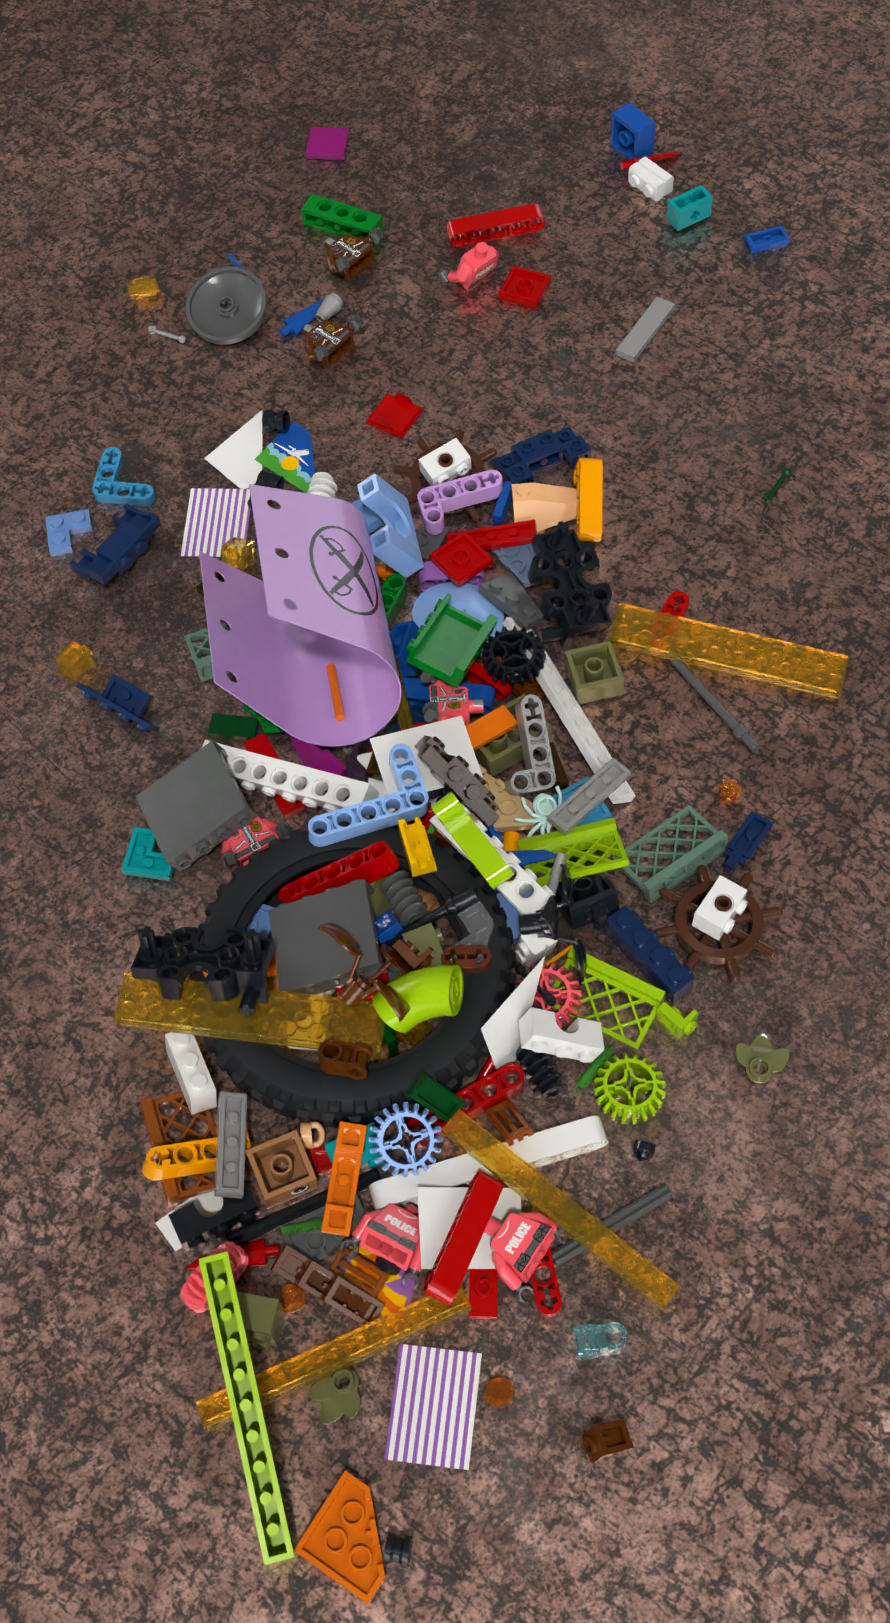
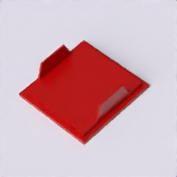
(395, 414)

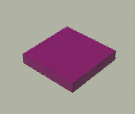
(327, 143)

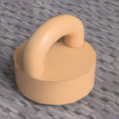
(306, 1134)

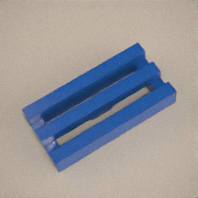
(769, 239)
(503, 504)

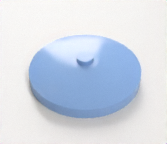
(464, 598)

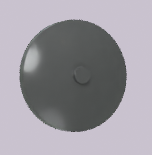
(226, 305)

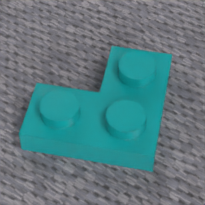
(143, 860)

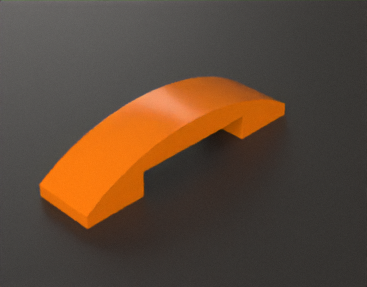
(344, 1179)

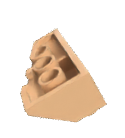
(543, 503)

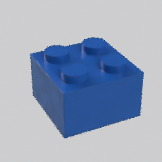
(632, 132)

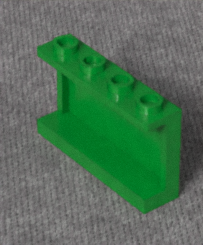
(449, 642)

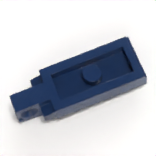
(746, 841)

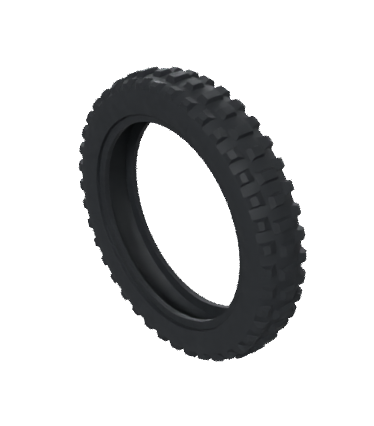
(447, 1054)

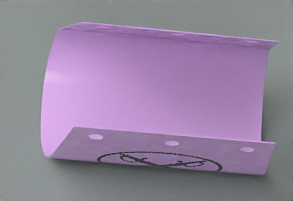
(305, 614)

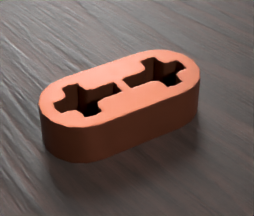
(467, 957)

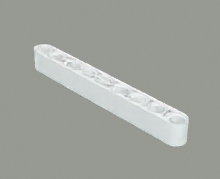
(537, 1151)

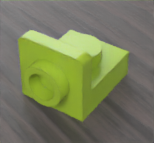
(673, 1020)

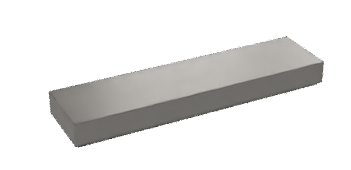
(645, 329)
(589, 796)
(231, 1145)

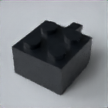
(593, 902)

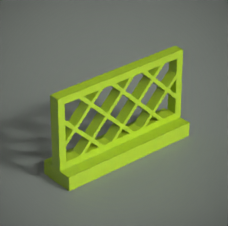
(587, 836)
(621, 982)

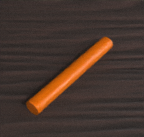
(335, 692)

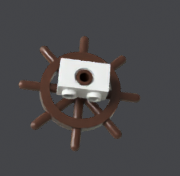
(442, 464)
(716, 917)

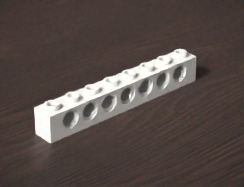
(296, 778)

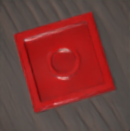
(524, 287)
(461, 559)

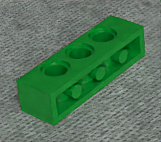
(339, 217)

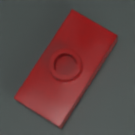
(483, 1293)

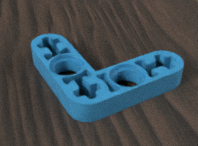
(113, 487)

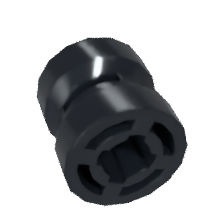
(276, 420)

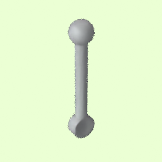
(152, 330)

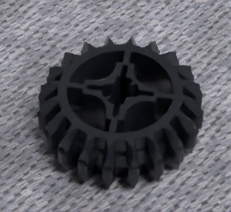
(514, 665)

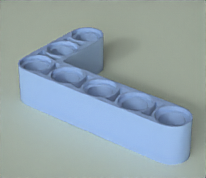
(377, 807)

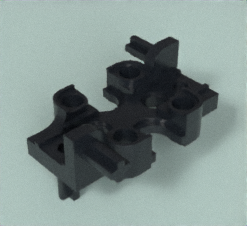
(559, 604)
(175, 956)

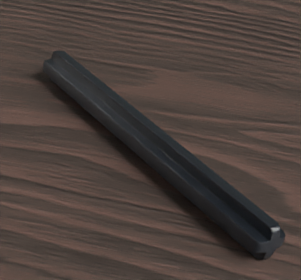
(270, 1222)

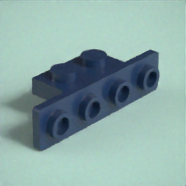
(124, 698)

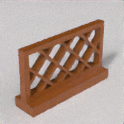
(157, 1137)

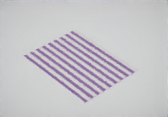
(214, 519)
(433, 1407)

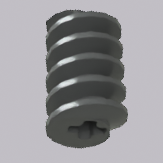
(403, 897)

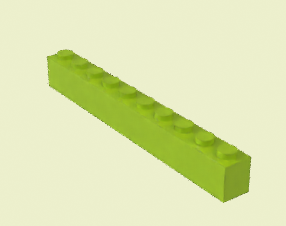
(246, 1409)

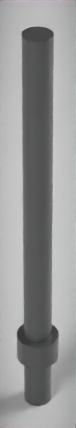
(739, 731)

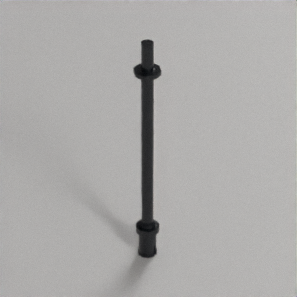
(452, 905)

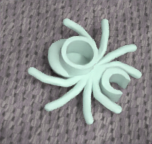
(543, 805)

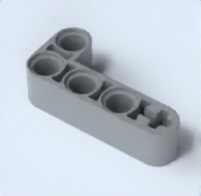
(529, 744)

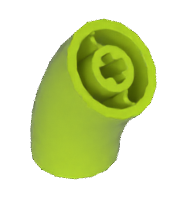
(429, 992)

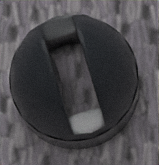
(643, 1150)

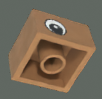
(282, 1169)

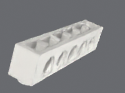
(514, 889)

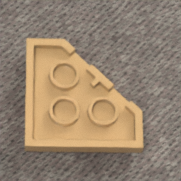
(509, 806)

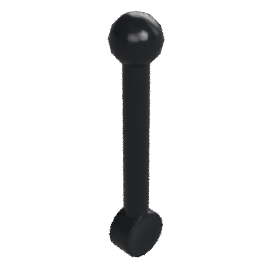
(549, 999)

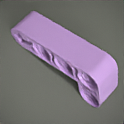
(485, 487)

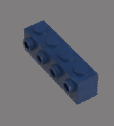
(649, 954)

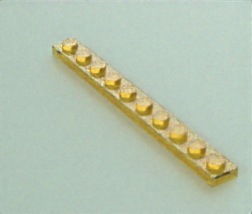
(561, 1210)
(338, 1354)

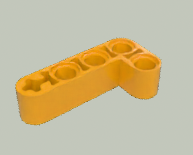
(589, 483)
(163, 1160)

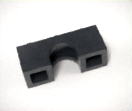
(196, 1229)

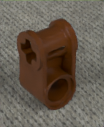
(346, 1058)

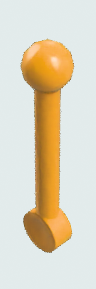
(559, 955)

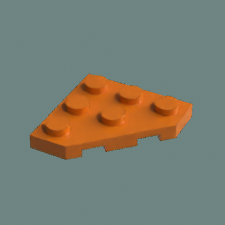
(346, 1539)

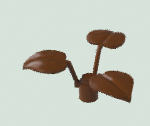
(358, 988)

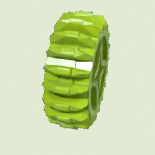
(640, 1085)

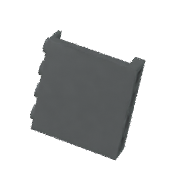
(195, 807)
(310, 958)

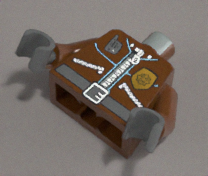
(351, 253)
(330, 340)

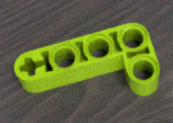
(472, 840)

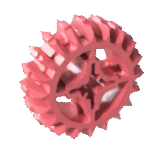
(569, 995)
(193, 1289)

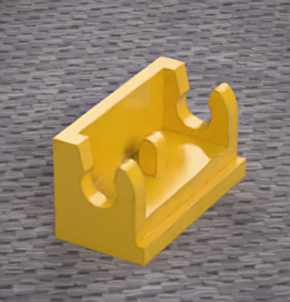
(416, 847)

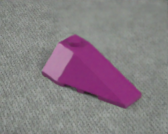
(313, 757)

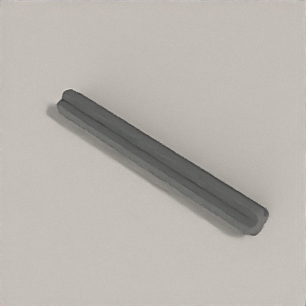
(616, 1221)

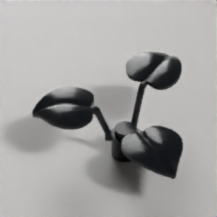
(547, 920)

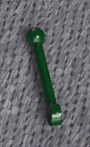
(768, 496)

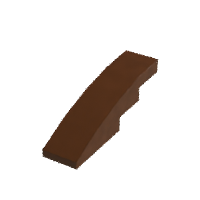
(327, 1286)

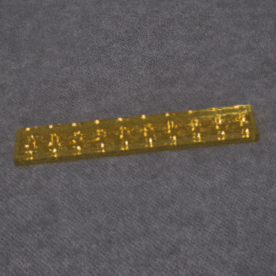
(729, 650)
(285, 1020)

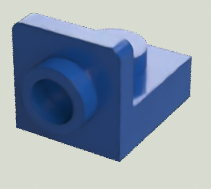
(387, 926)

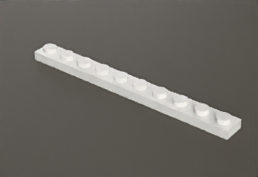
(574, 719)

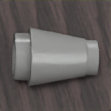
(329, 307)

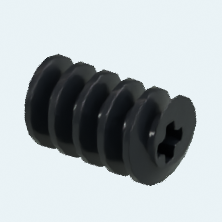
(540, 1073)

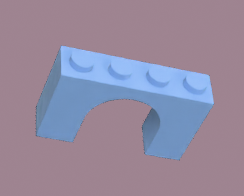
(397, 541)

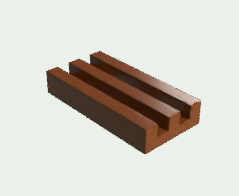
(515, 1133)
(379, 1285)

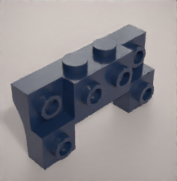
(540, 453)
(120, 548)

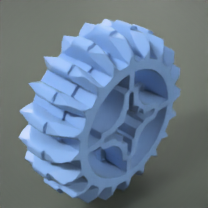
(392, 1143)

